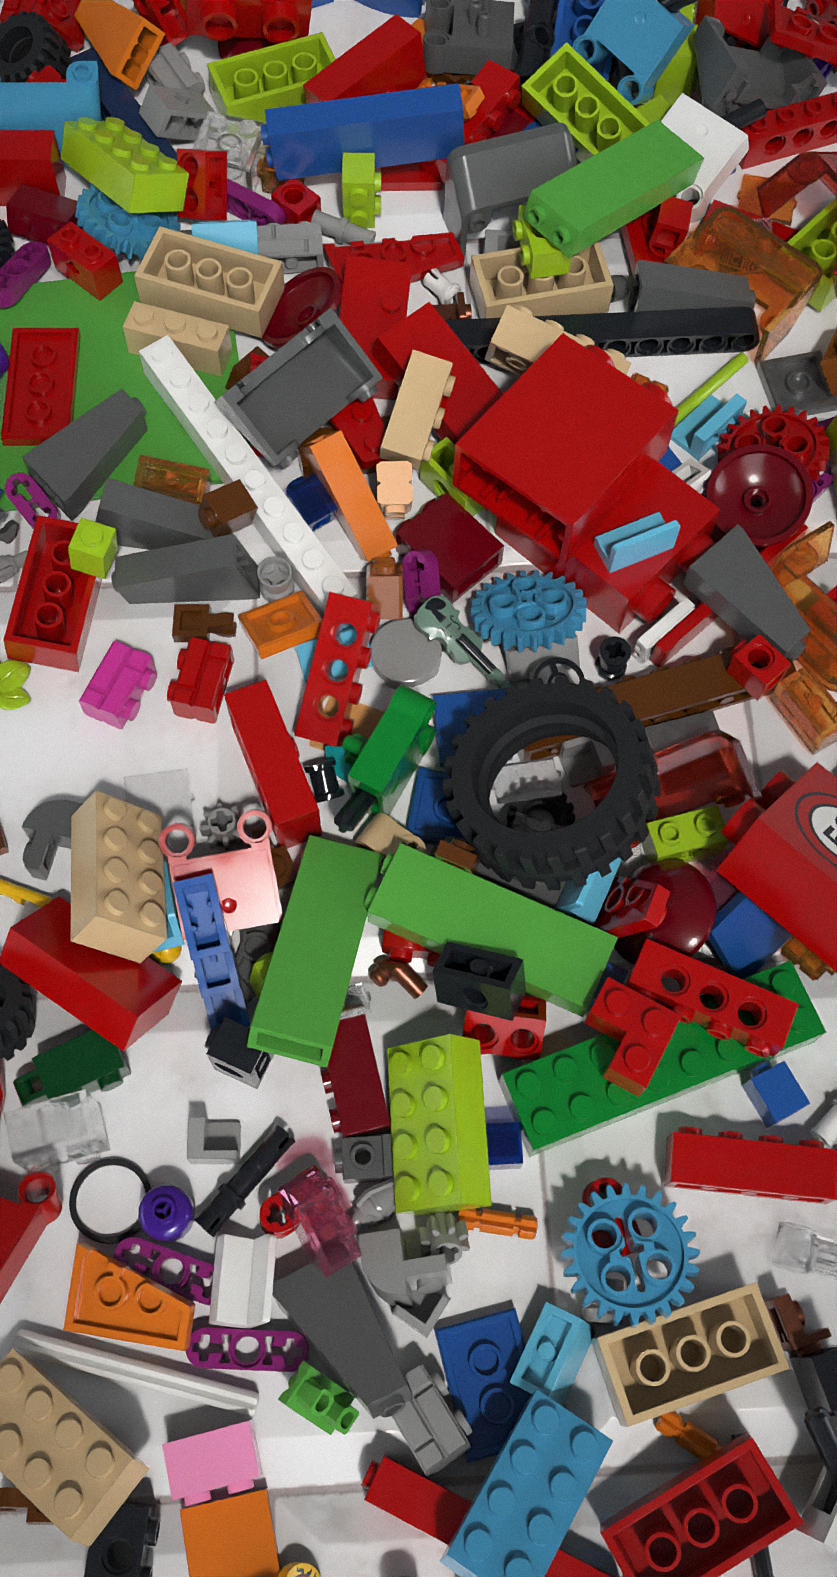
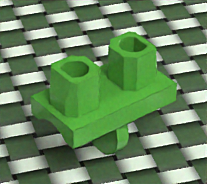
(320, 1400)

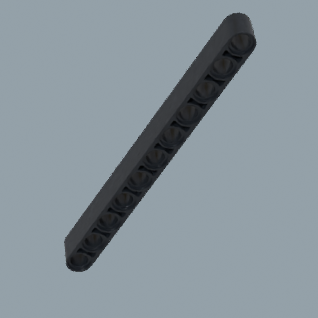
(639, 332)

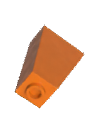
(120, 38)
(345, 483)

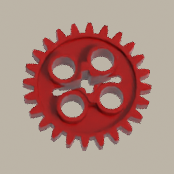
(782, 430)

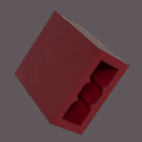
(461, 544)

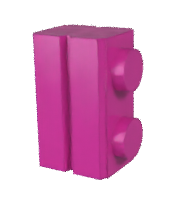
(118, 685)

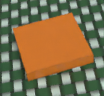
(281, 624)
(231, 1537)

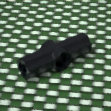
(535, 38)

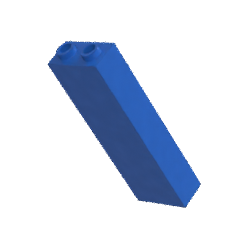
(393, 125)

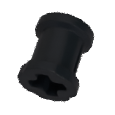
(616, 648)
(324, 780)

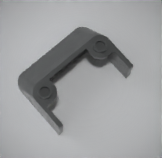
(501, 174)

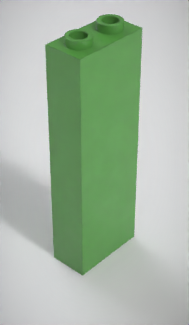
(612, 188)
(442, 903)
(315, 952)

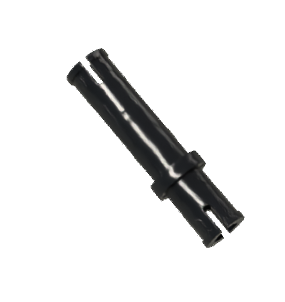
(250, 1174)

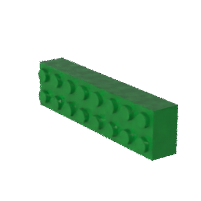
(568, 1098)

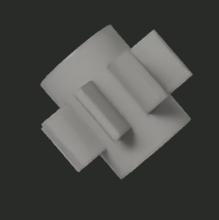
(214, 820)
(444, 1236)

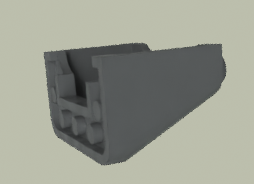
(740, 75)
(300, 388)

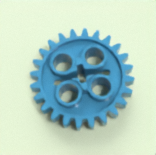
(118, 228)
(528, 611)
(665, 1245)

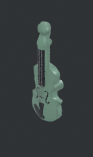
(440, 622)

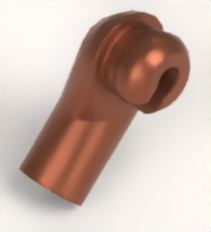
(399, 972)

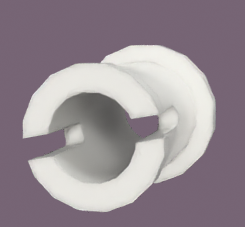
(442, 287)
(827, 1127)

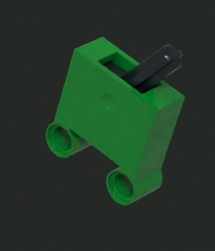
(387, 758)

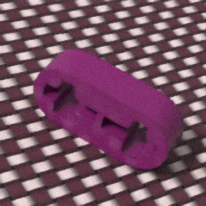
(38, 498)
(418, 581)

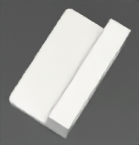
(243, 1281)

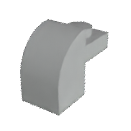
(393, 1275)

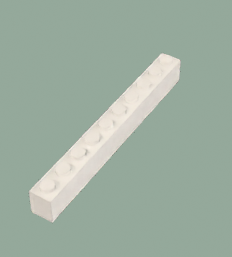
(234, 460)

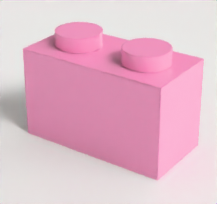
(212, 1461)

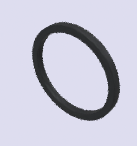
(73, 1196)

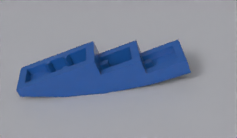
(211, 950)

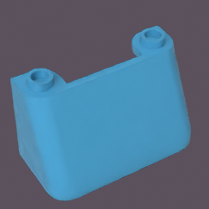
(52, 103)

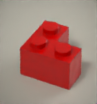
(641, 1029)

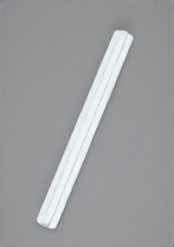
(136, 1372)

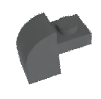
(48, 828)

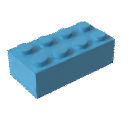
(528, 1494)

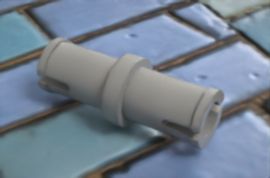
(342, 228)

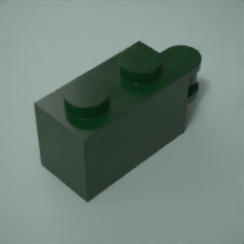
(76, 1065)

